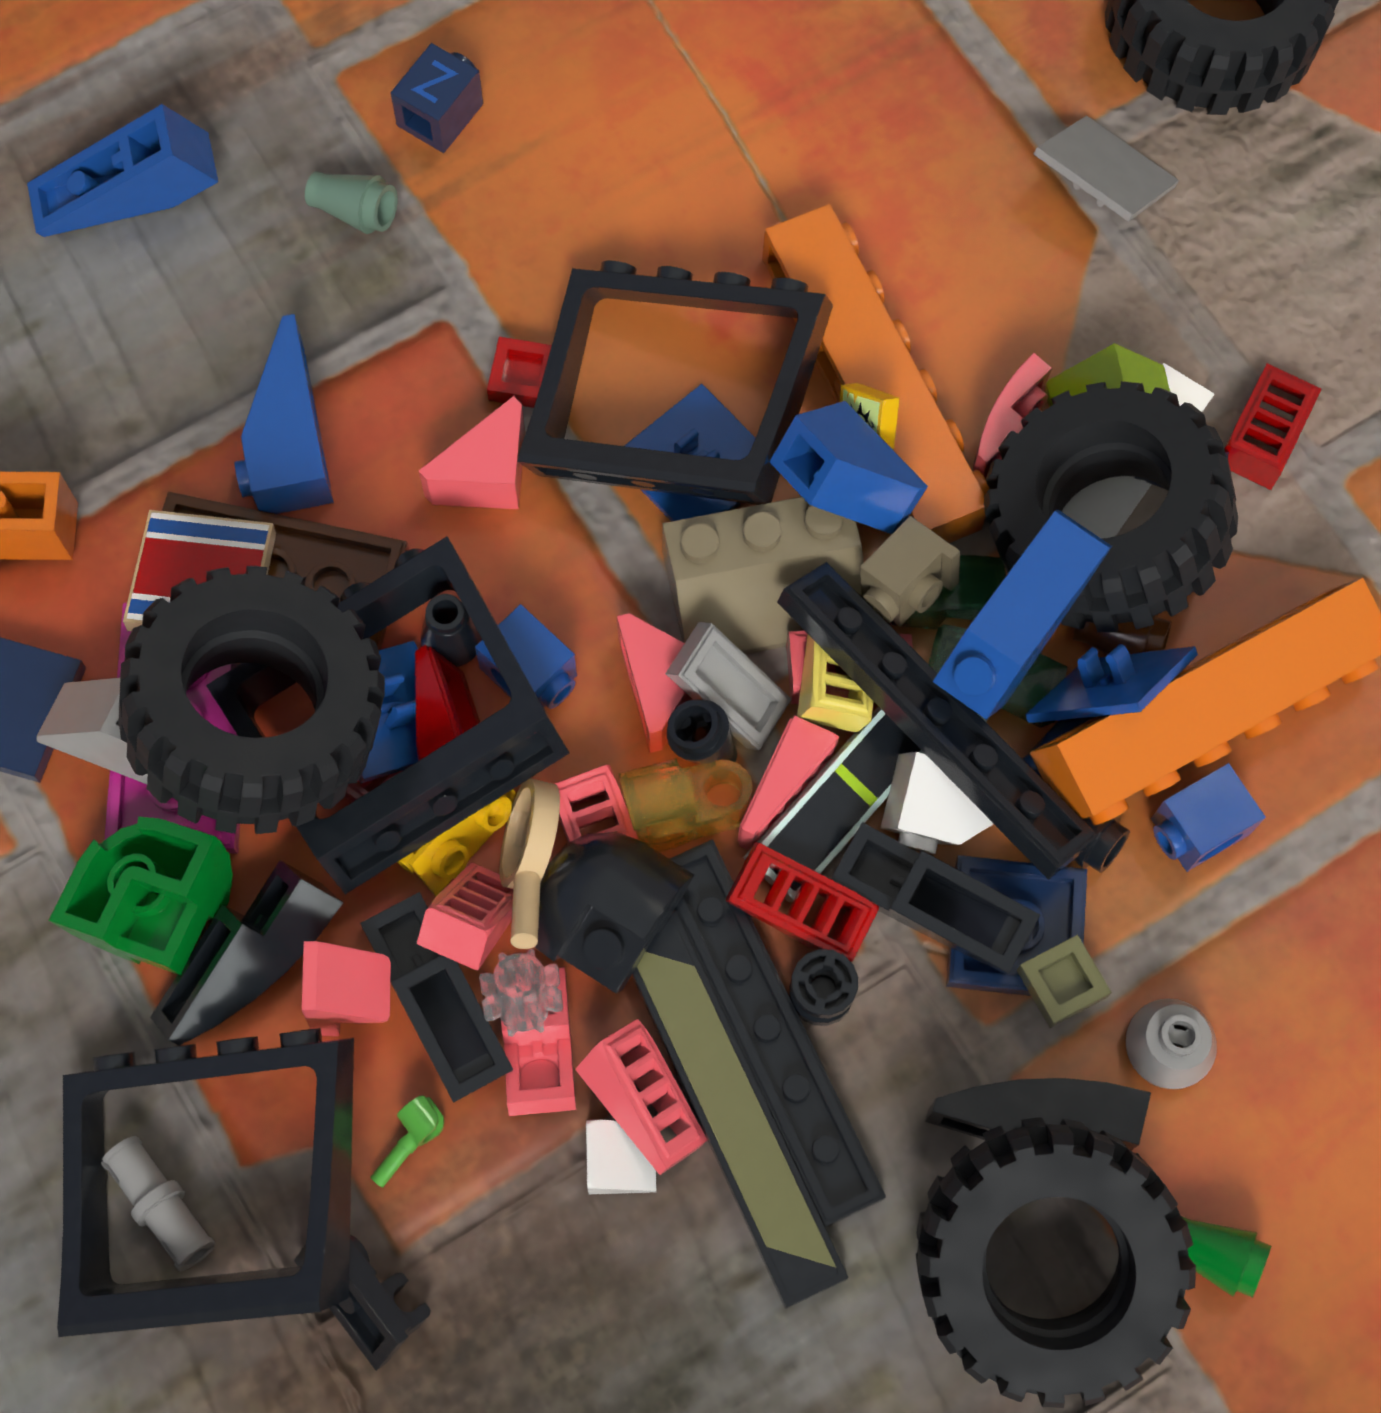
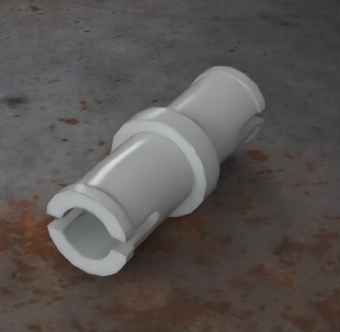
(158, 1203)

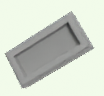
(720, 672)

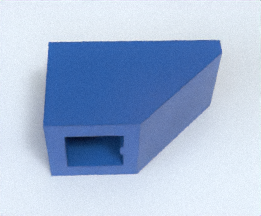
(847, 468)

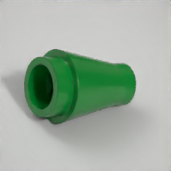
(1227, 1256)

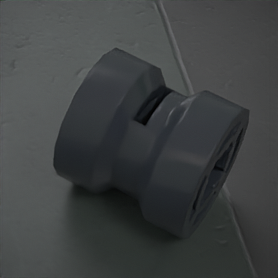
(820, 1000)

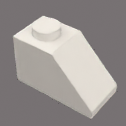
(929, 806)

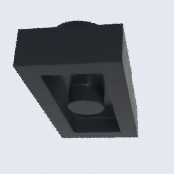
(370, 1312)

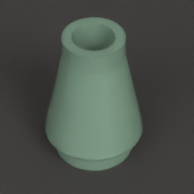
(354, 199)

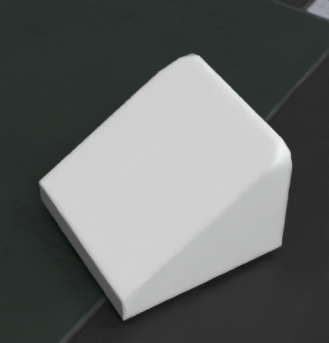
(615, 1161)

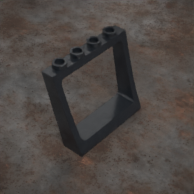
(741, 481)
(445, 783)
(97, 1304)

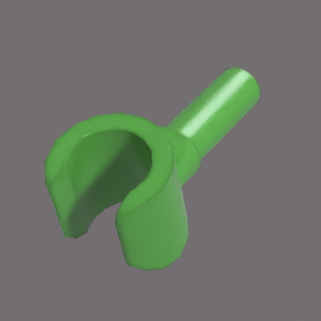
(423, 1124)

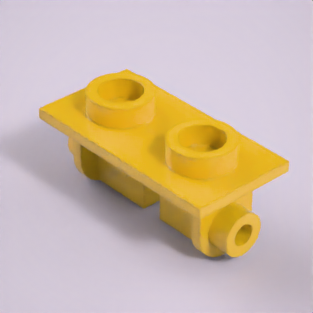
(449, 853)

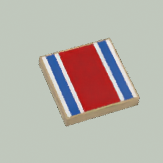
(189, 546)

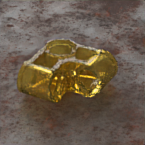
(671, 803)

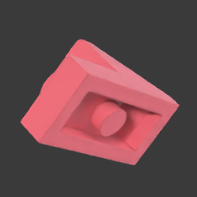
(344, 986)

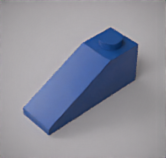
(125, 175)
(282, 433)
(1022, 615)

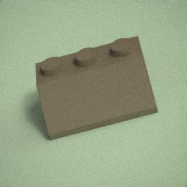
(739, 560)

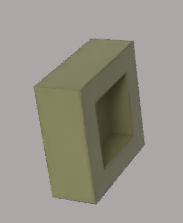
(1063, 981)

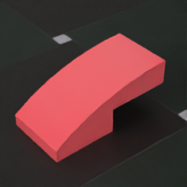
(541, 1064)

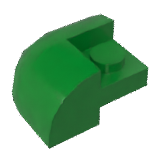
(146, 892)

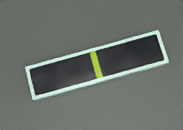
(838, 798)

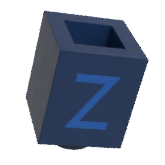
(437, 97)

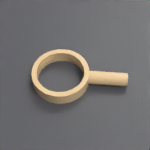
(526, 854)

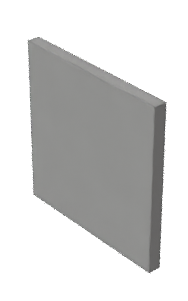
(1106, 168)

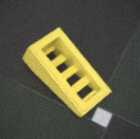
(828, 709)

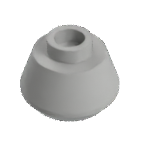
(1154, 1041)

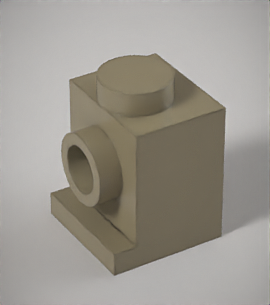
(908, 572)

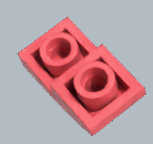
(1016, 401)

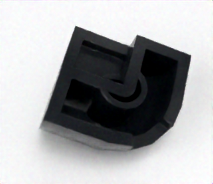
(606, 904)

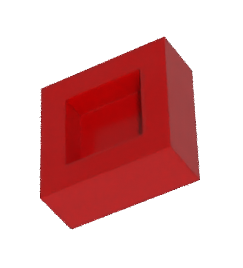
(517, 371)

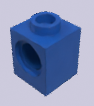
(541, 655)
(1206, 818)

